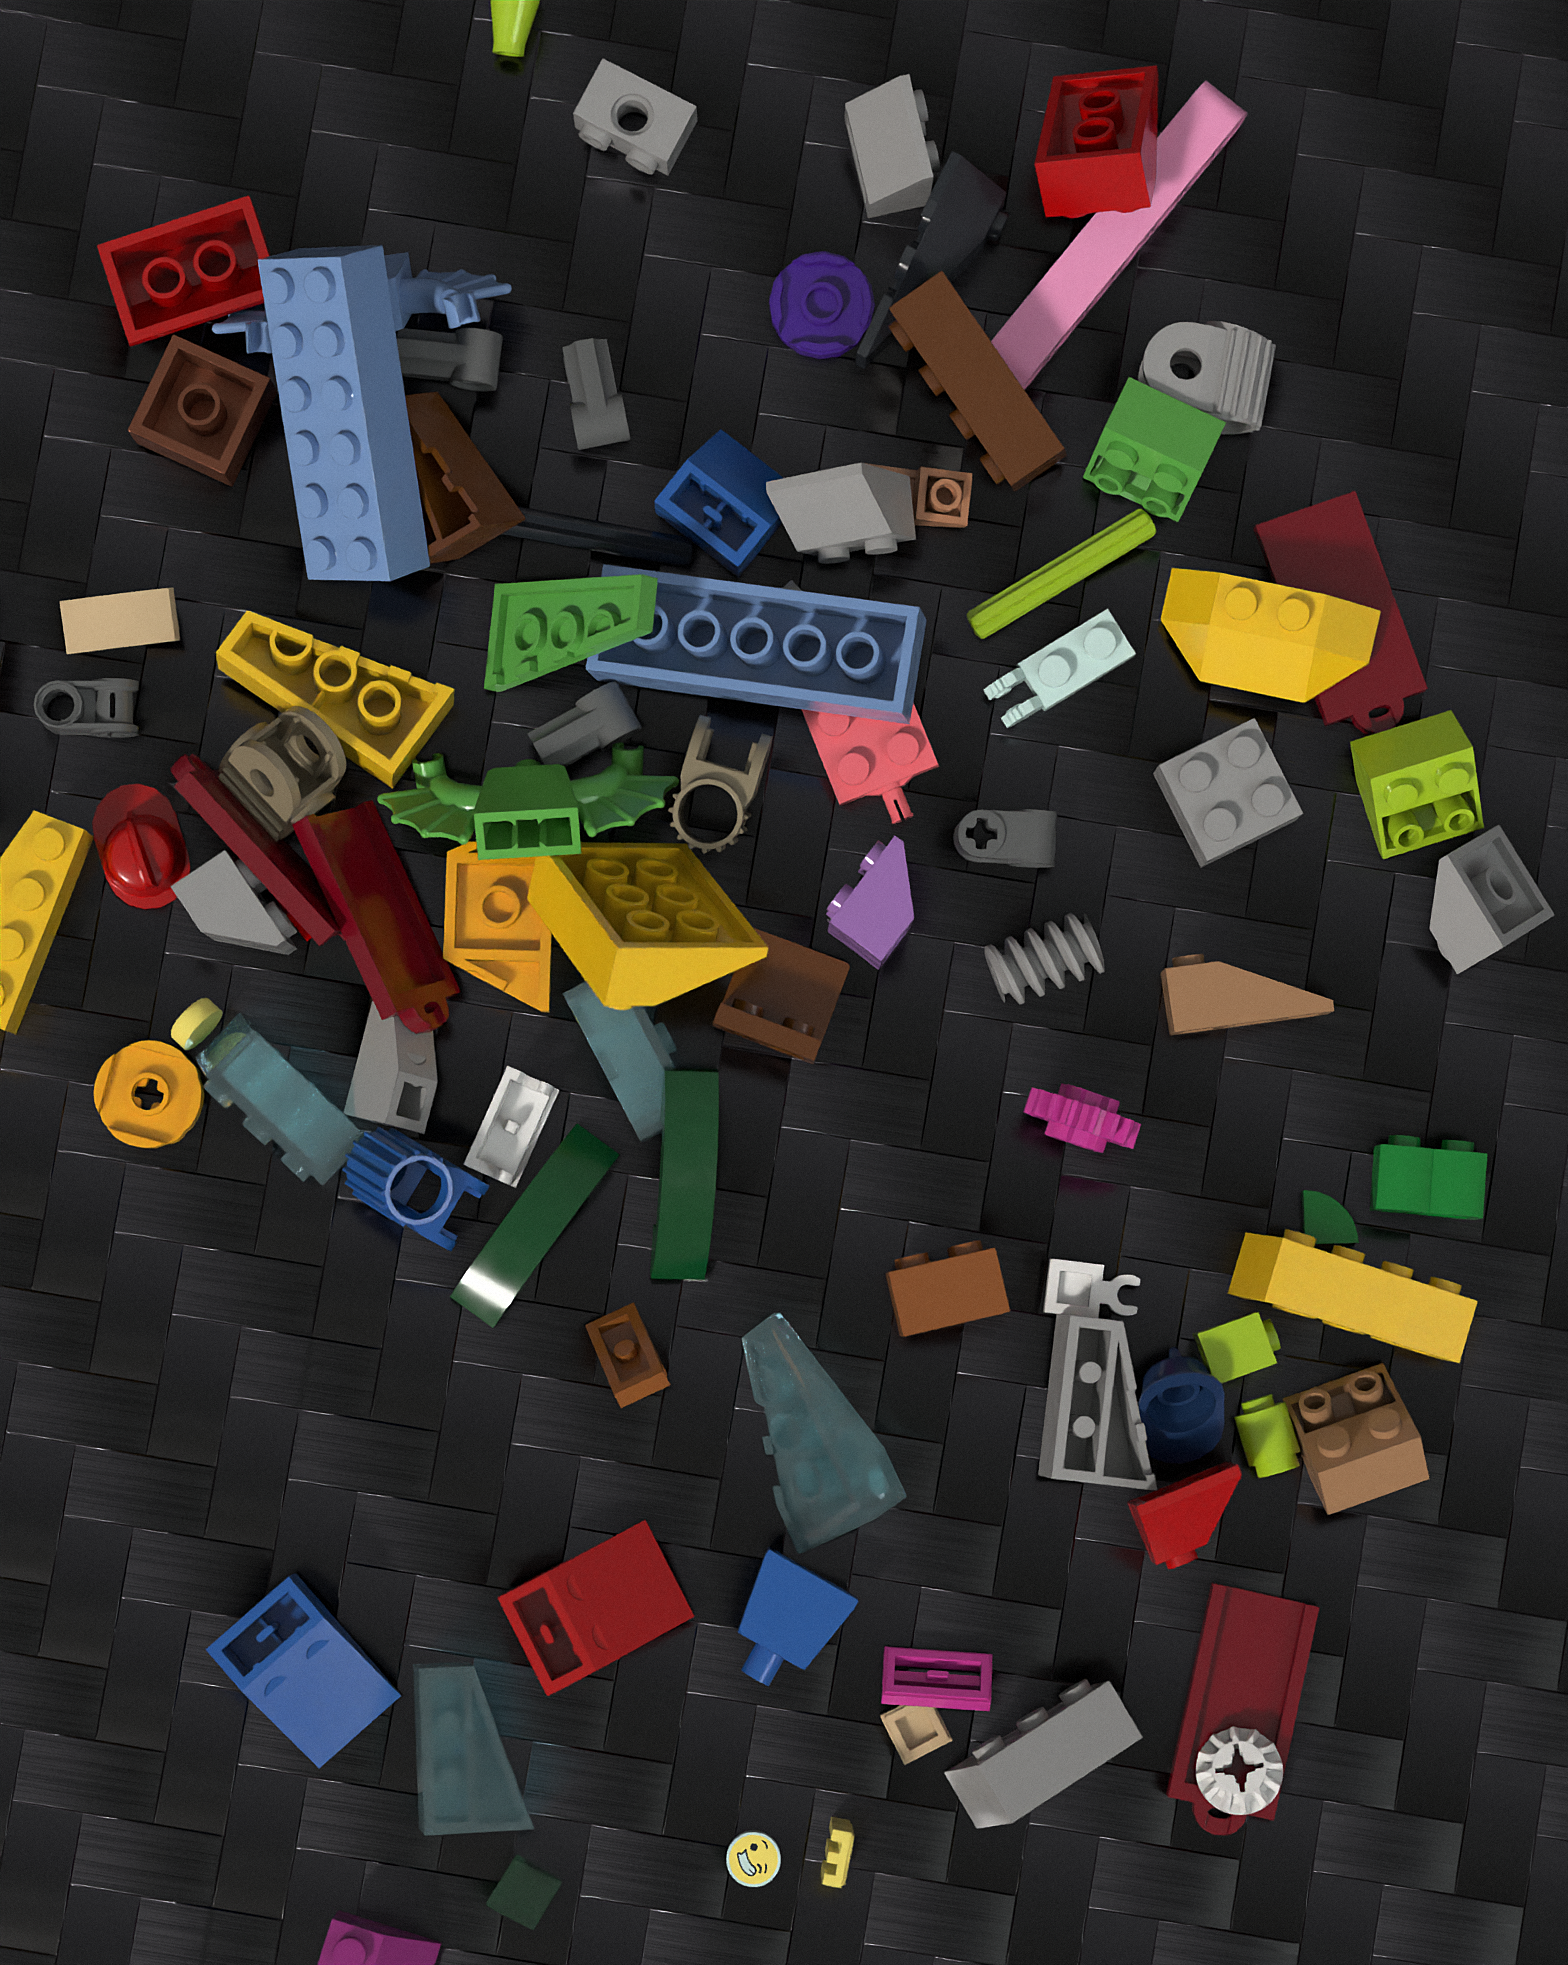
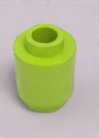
(1267, 1436)

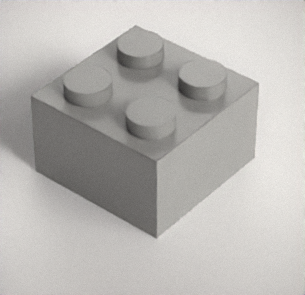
(1227, 792)

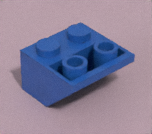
(722, 502)

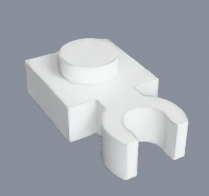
(1079, 1289)

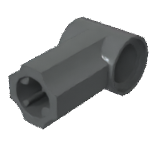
(464, 358)
(596, 406)
(594, 724)

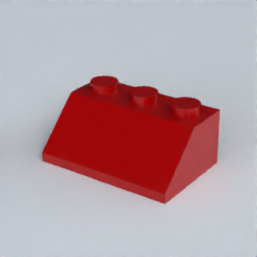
(186, 270)

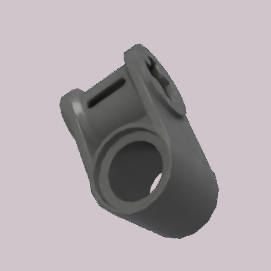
(92, 707)
(1017, 839)

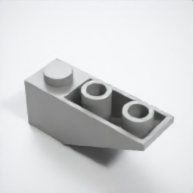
(393, 1075)

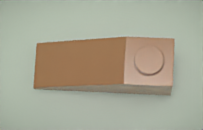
(1223, 996)

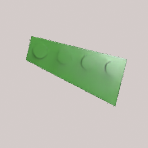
(562, 622)

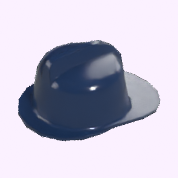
(1181, 1409)

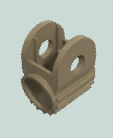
(279, 774)
(739, 784)

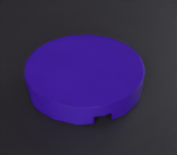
(821, 305)

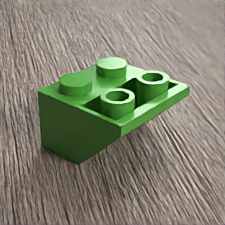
(1153, 450)

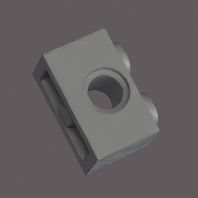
(619, 92)

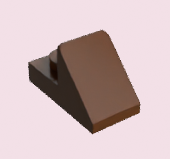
(627, 1355)

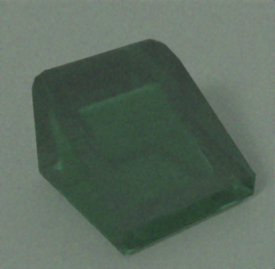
(523, 1892)

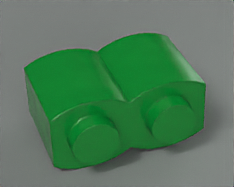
(1428, 1180)

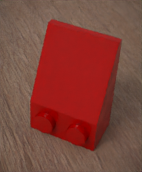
(1099, 142)

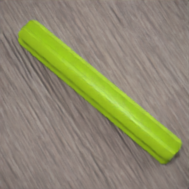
(1061, 573)

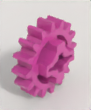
(1082, 1118)

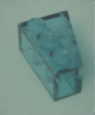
(460, 1757)

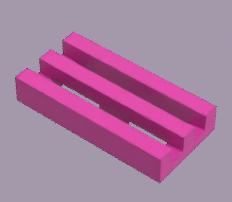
(937, 1687)

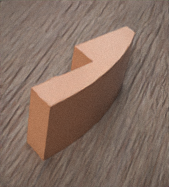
(938, 496)

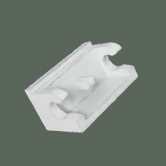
(511, 1127)

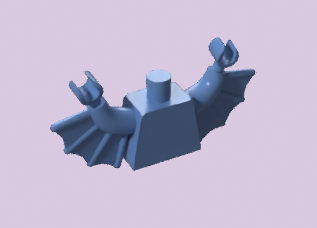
(427, 293)

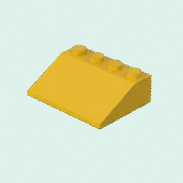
(641, 920)

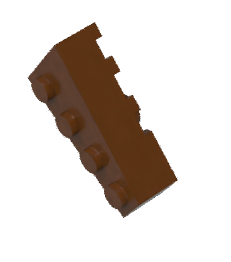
(977, 381)

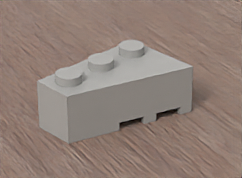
(1092, 1408)
(1043, 1754)

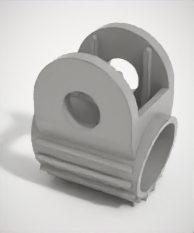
(1228, 365)

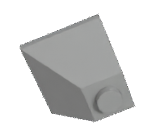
(1483, 900)

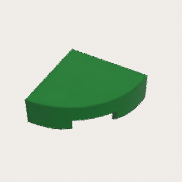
(1326, 1219)

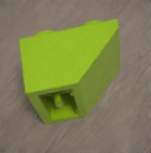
(1418, 783)

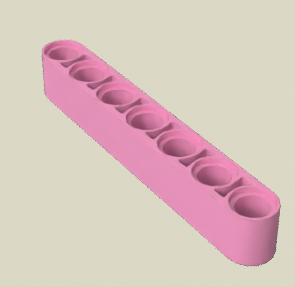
(1115, 237)

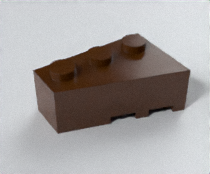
(457, 488)

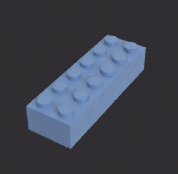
(344, 413)
(772, 647)

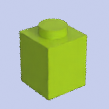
(1238, 1346)

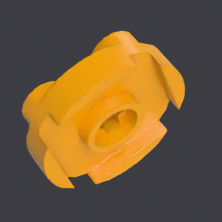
(133, 1067)

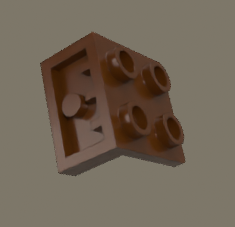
(783, 998)

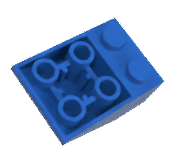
(303, 1670)

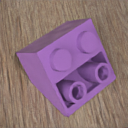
(879, 908)

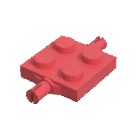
(871, 756)

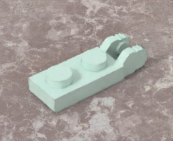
(1065, 666)

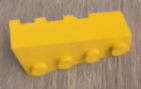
(372, 708)
(34, 892)
(1354, 1295)

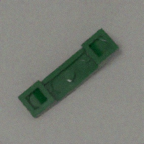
(686, 1174)
(534, 1225)

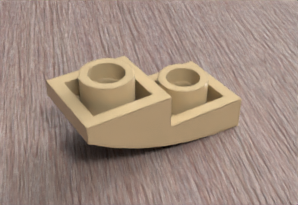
(119, 620)

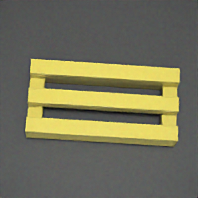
(837, 1852)

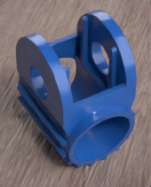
(387, 1170)

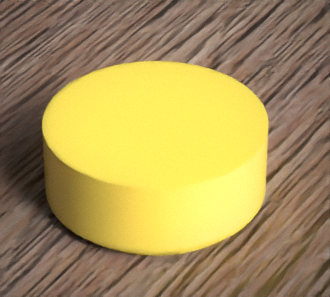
(196, 1023)

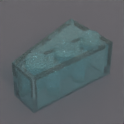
(629, 1054)
(277, 1101)

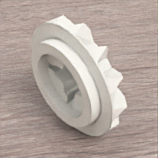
(1222, 1789)

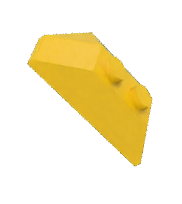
(1266, 634)

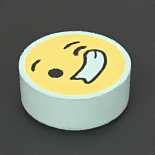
(753, 1858)

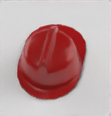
(140, 845)

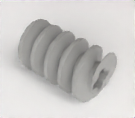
(1044, 958)

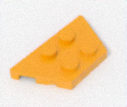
(494, 927)

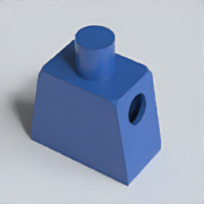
(790, 1615)

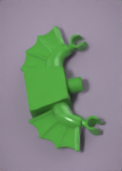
(528, 806)

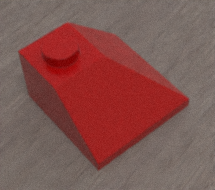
(1184, 1513)

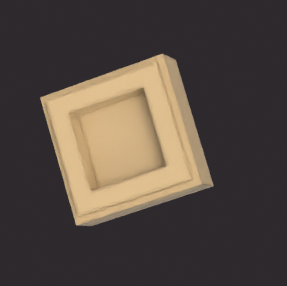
(915, 1730)

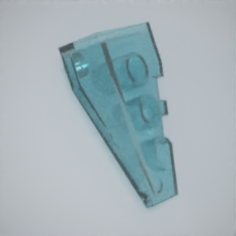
(824, 1453)

